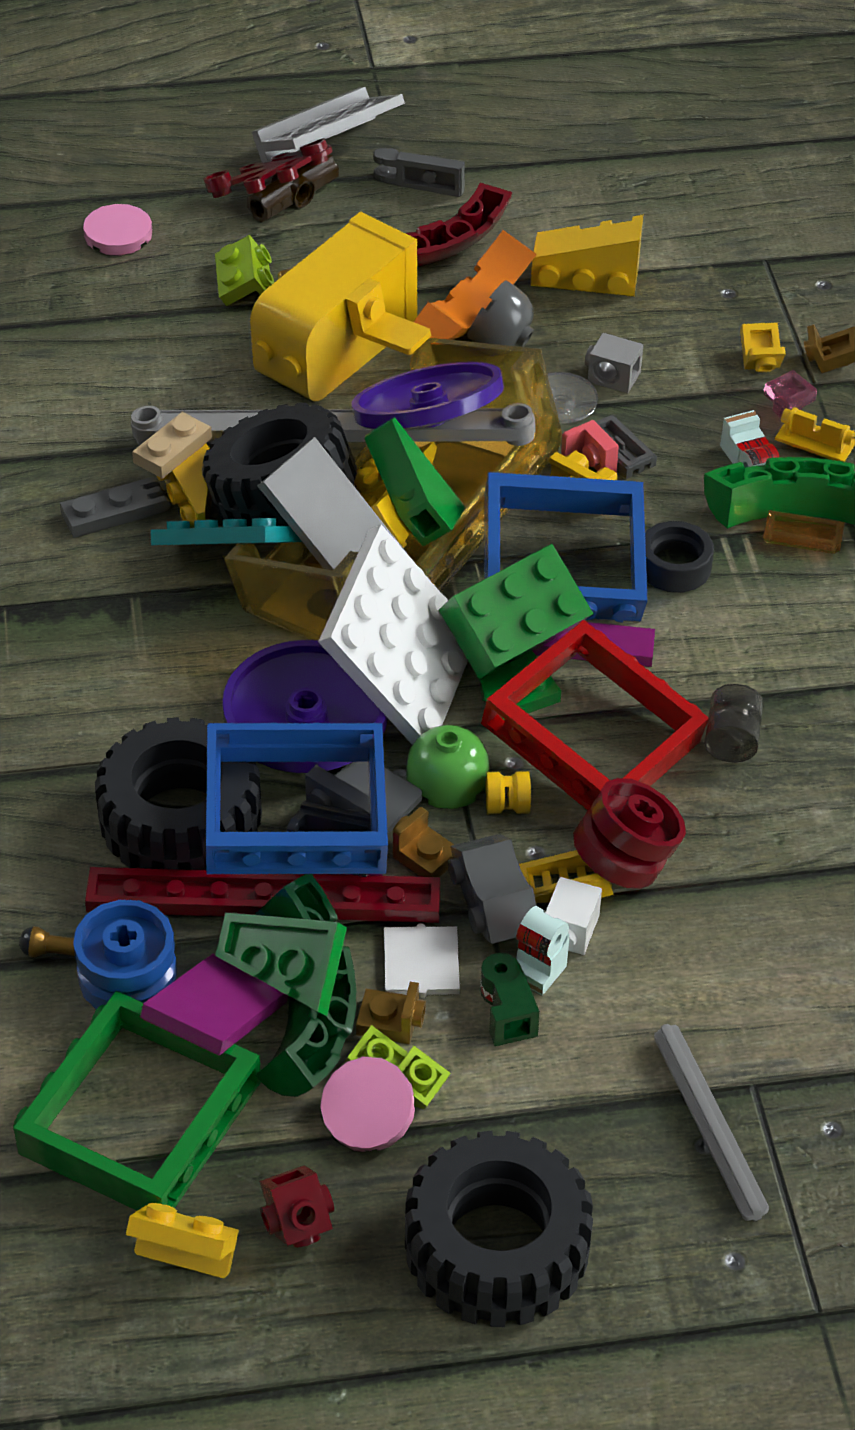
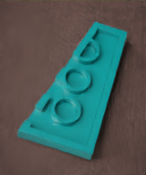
(233, 532)

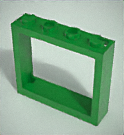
(108, 1176)

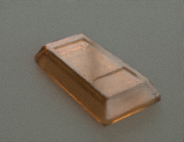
(803, 532)

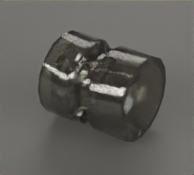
(734, 723)

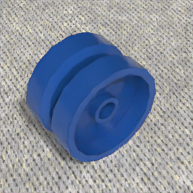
(124, 950)

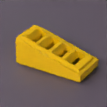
(563, 865)

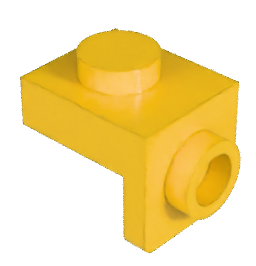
(761, 346)

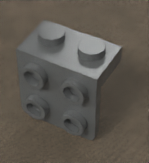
(351, 791)

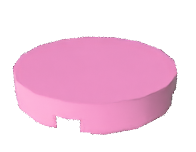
(117, 229)
(367, 1104)

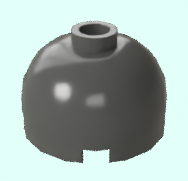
(504, 319)

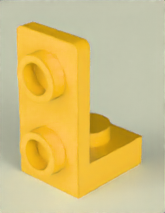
(373, 323)

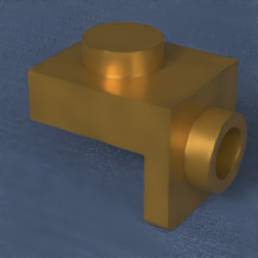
(832, 350)

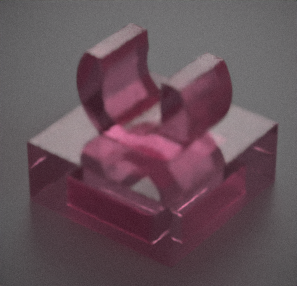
(789, 392)

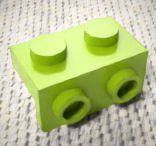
(242, 270)

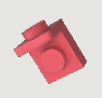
(593, 443)

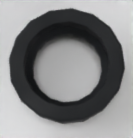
(684, 537)

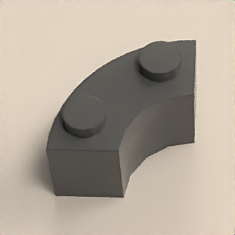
(491, 886)

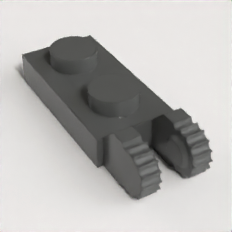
(420, 172)

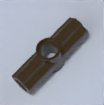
(297, 192)

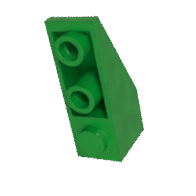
(413, 483)

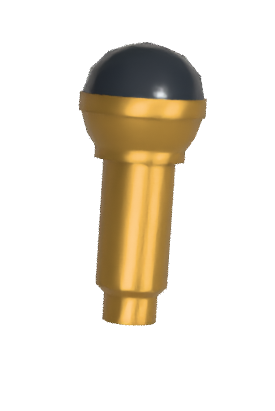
(37, 942)

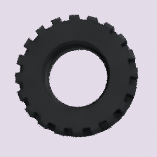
(258, 447)
(161, 760)
(493, 1282)

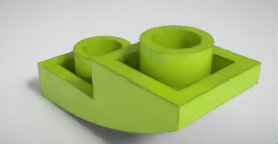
(420, 1070)

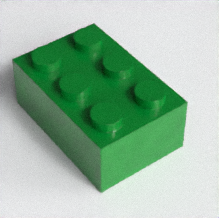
(515, 611)

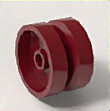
(629, 833)

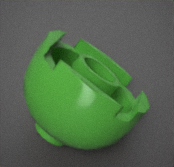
(448, 766)

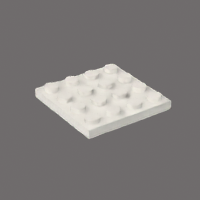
(394, 638)

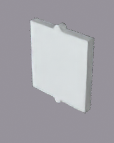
(423, 957)

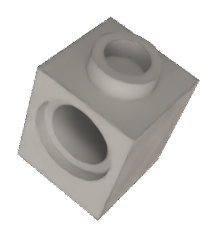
(614, 362)

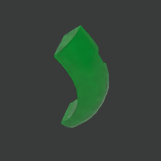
(783, 485)

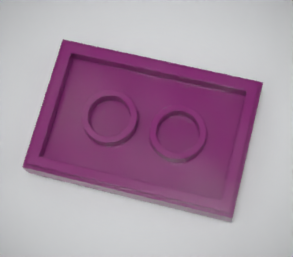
(213, 1005)

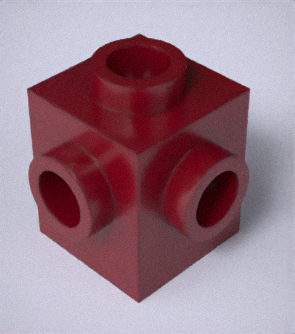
(296, 1207)

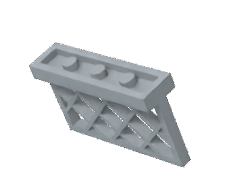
(321, 122)

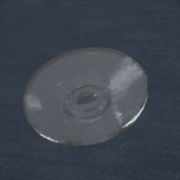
(573, 396)

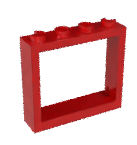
(557, 759)

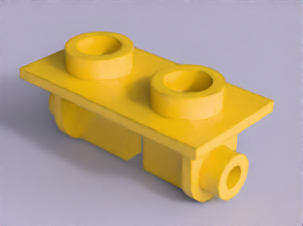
(829, 441)

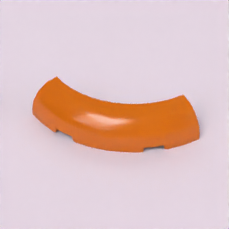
(454, 316)

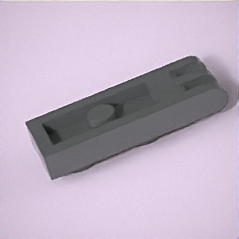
(114, 506)

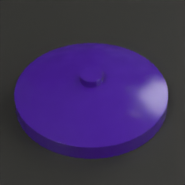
(428, 395)
(296, 685)

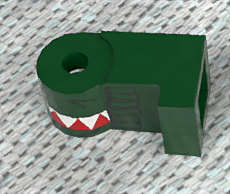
(513, 1009)

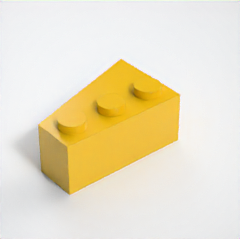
(589, 258)

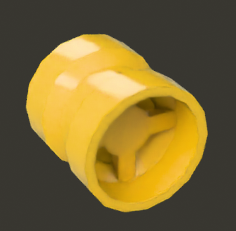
(517, 792)

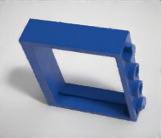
(574, 496)
(296, 850)

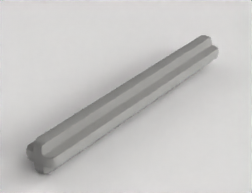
(711, 1123)

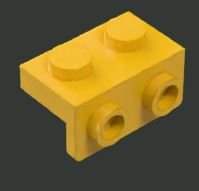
(182, 1240)

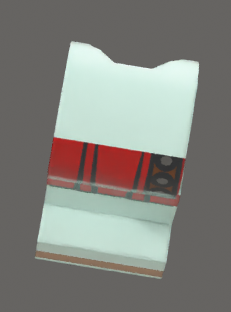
(745, 441)
(542, 948)

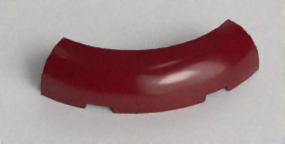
(471, 223)

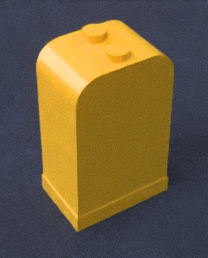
(303, 318)

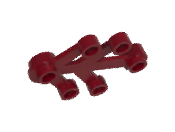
(255, 173)

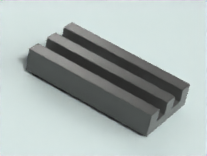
(626, 460)

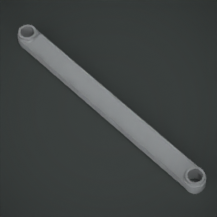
(509, 424)

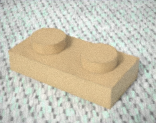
(172, 445)

